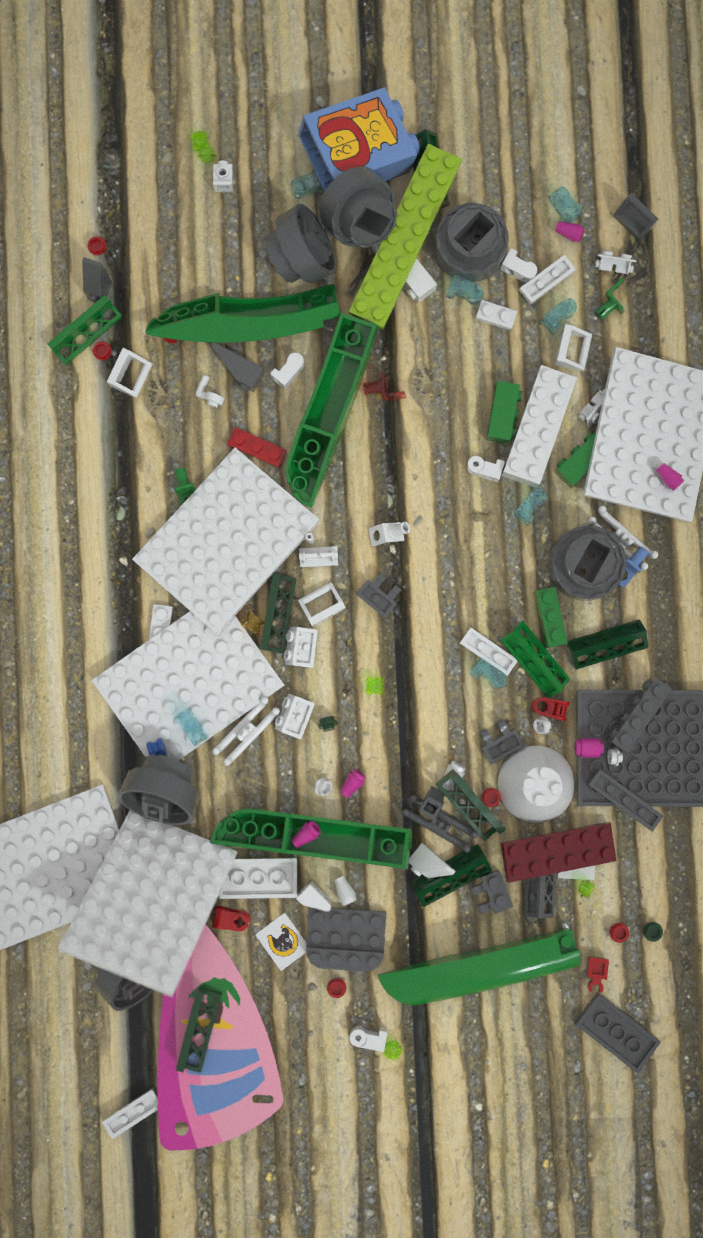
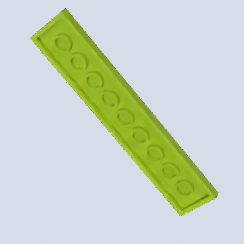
(401, 248)

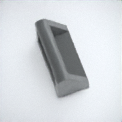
(634, 217)

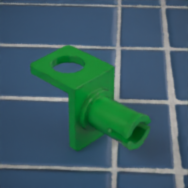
(612, 302)
(185, 488)

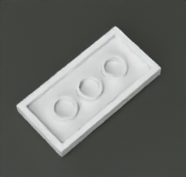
(261, 879)

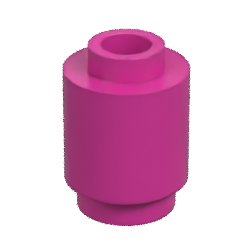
(589, 747)

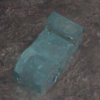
(306, 185)
(566, 205)
(465, 289)
(562, 311)
(534, 500)
(495, 677)
(191, 726)

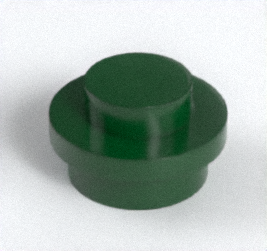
(327, 723)
(652, 931)

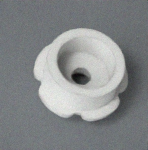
(542, 725)
(614, 756)
(322, 786)

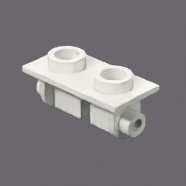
(622, 263)
(591, 413)
(318, 556)

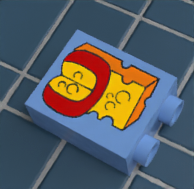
(359, 134)

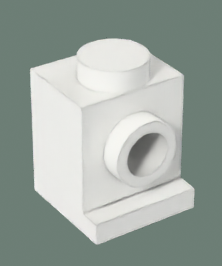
(223, 183)

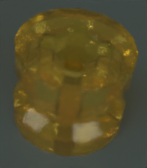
(252, 623)

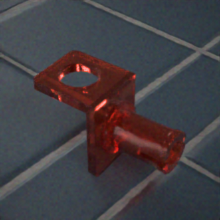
(381, 387)

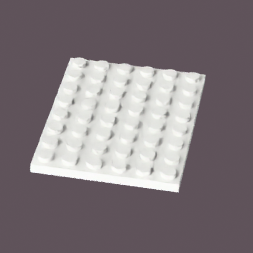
(646, 420)
(226, 540)
(184, 669)
(51, 863)
(149, 903)

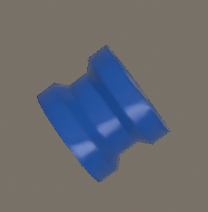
(156, 748)

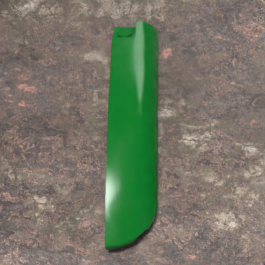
(246, 319)
(329, 407)
(337, 839)
(482, 969)

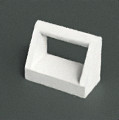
(561, 360)
(120, 368)
(327, 613)
(314, 897)

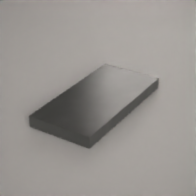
(617, 1032)

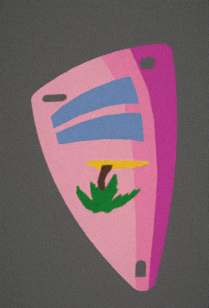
(236, 1064)

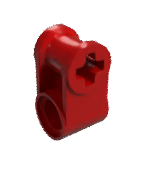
(553, 709)
(227, 919)

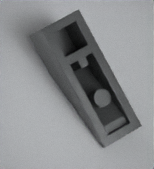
(95, 280)
(242, 370)

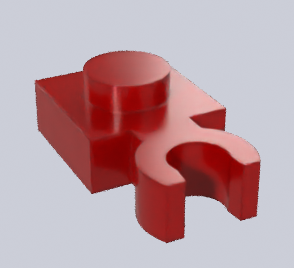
(597, 969)

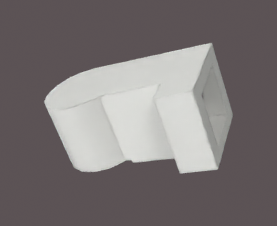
(518, 268)
(289, 371)
(484, 469)
(368, 1039)

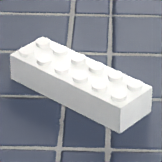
(539, 426)

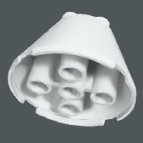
(536, 784)

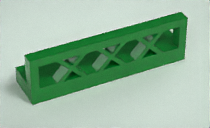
(82, 323)
(534, 662)

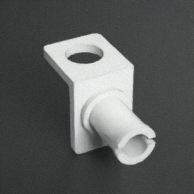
(389, 532)

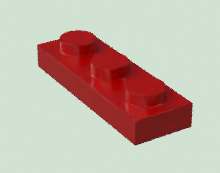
(257, 447)

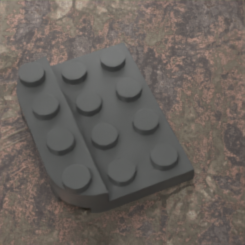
(346, 938)

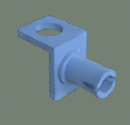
(633, 563)

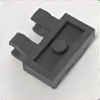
(378, 599)
(503, 745)
(496, 892)

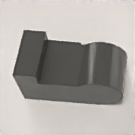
(432, 801)

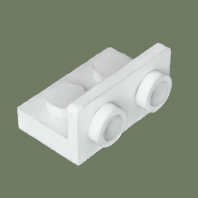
(300, 647)
(294, 716)

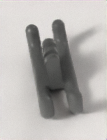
(441, 825)

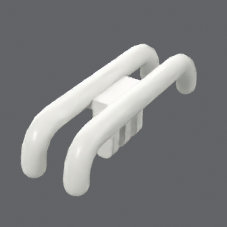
(624, 536)
(246, 731)

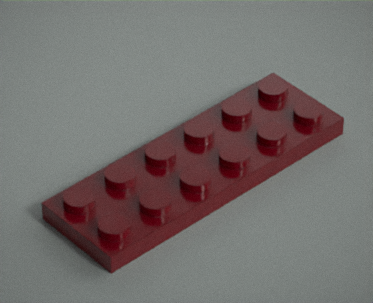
(558, 852)

